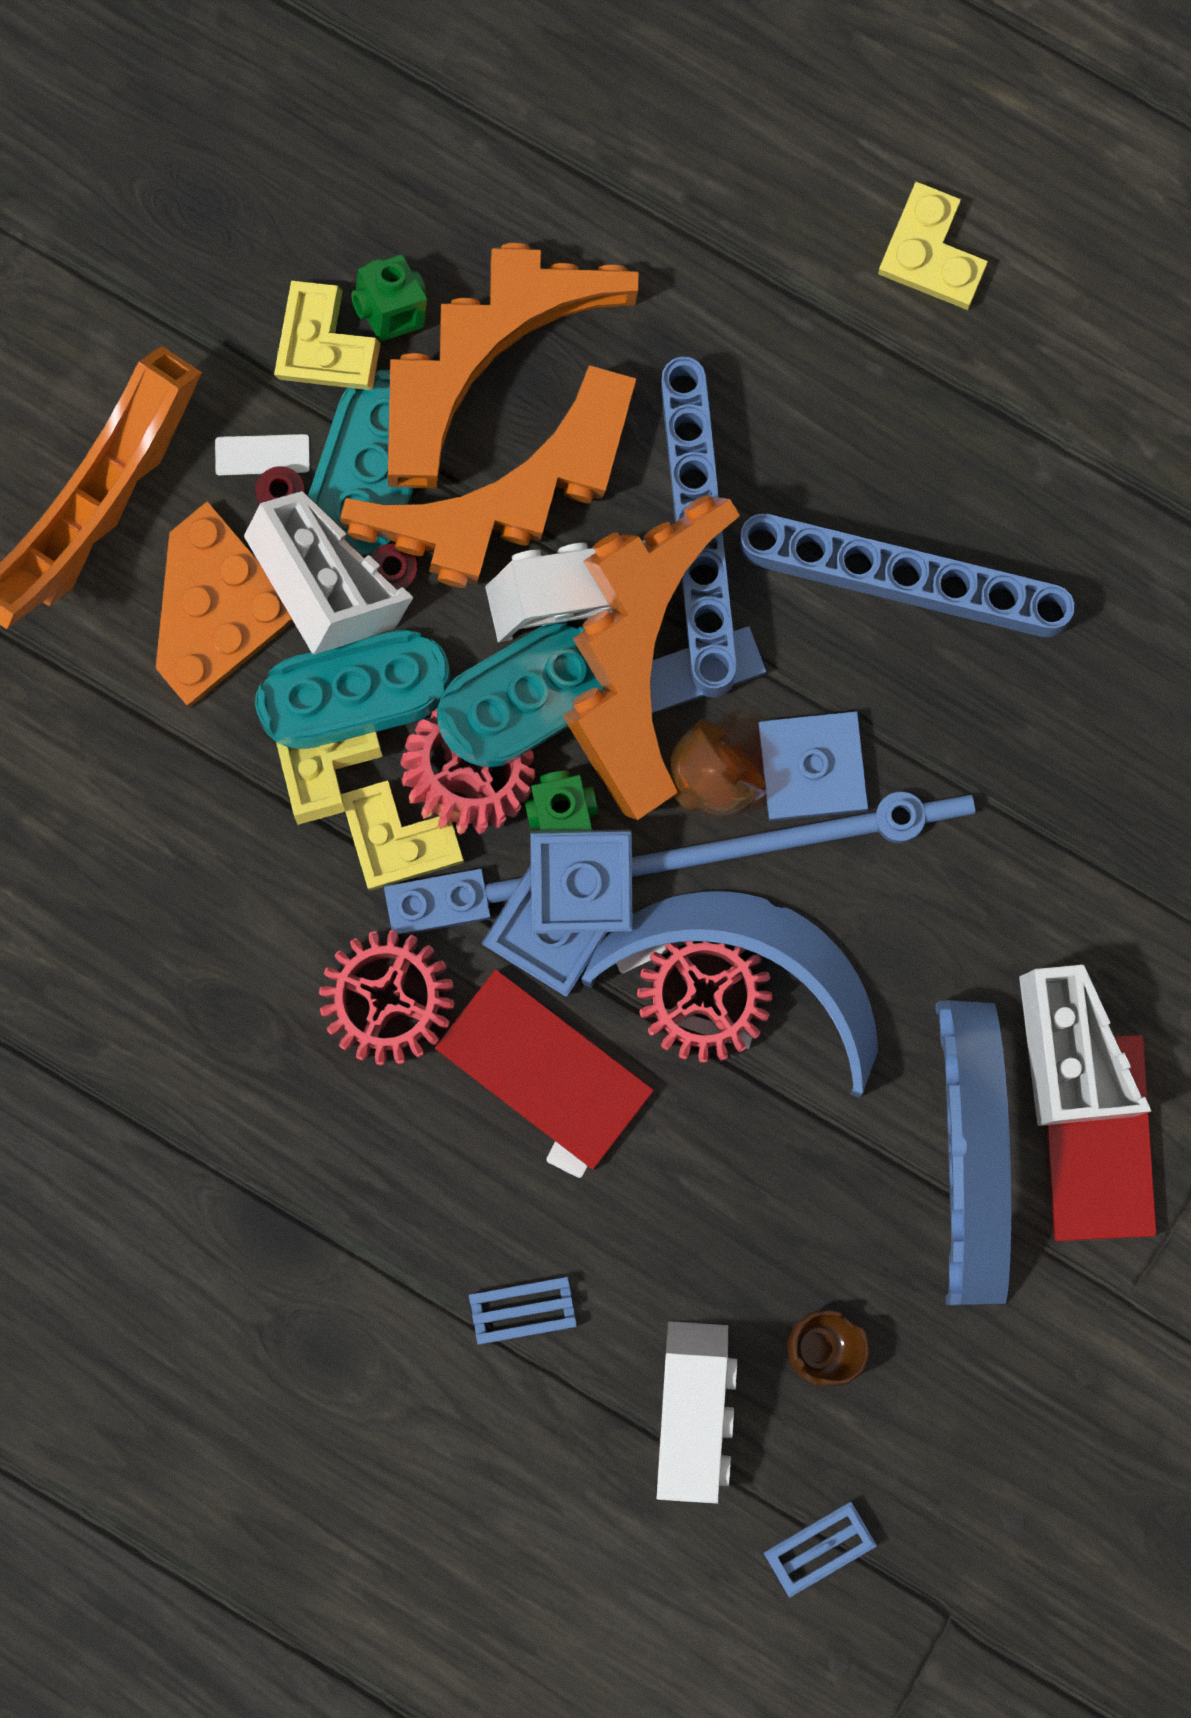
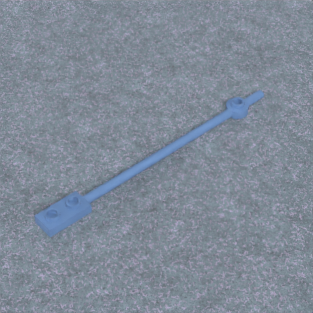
(465, 897)

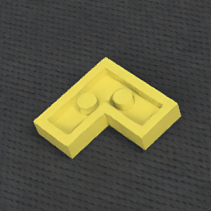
(919, 253)
(313, 350)
(313, 777)
(392, 851)

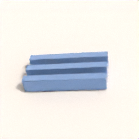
(481, 1318)
(783, 1570)

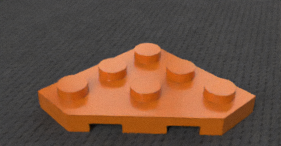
(213, 606)

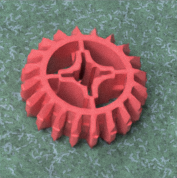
(437, 790)
(377, 1020)
(729, 1031)

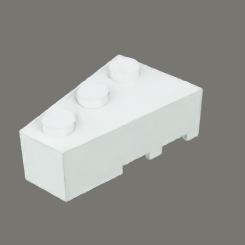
(320, 577)
(544, 590)
(1073, 1052)
(695, 1413)

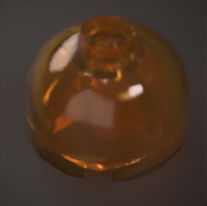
(713, 774)

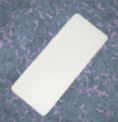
(259, 453)

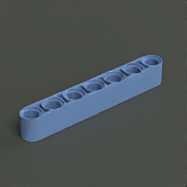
(699, 456)
(930, 569)

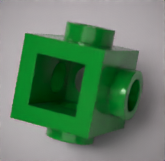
(390, 297)
(556, 789)

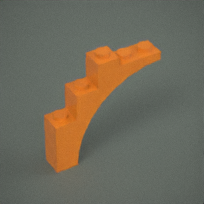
(472, 336)
(94, 498)
(518, 504)
(619, 648)

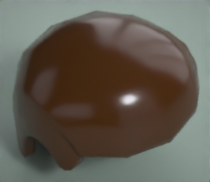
(827, 1349)

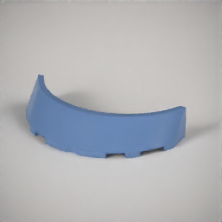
(770, 932)
(977, 1153)

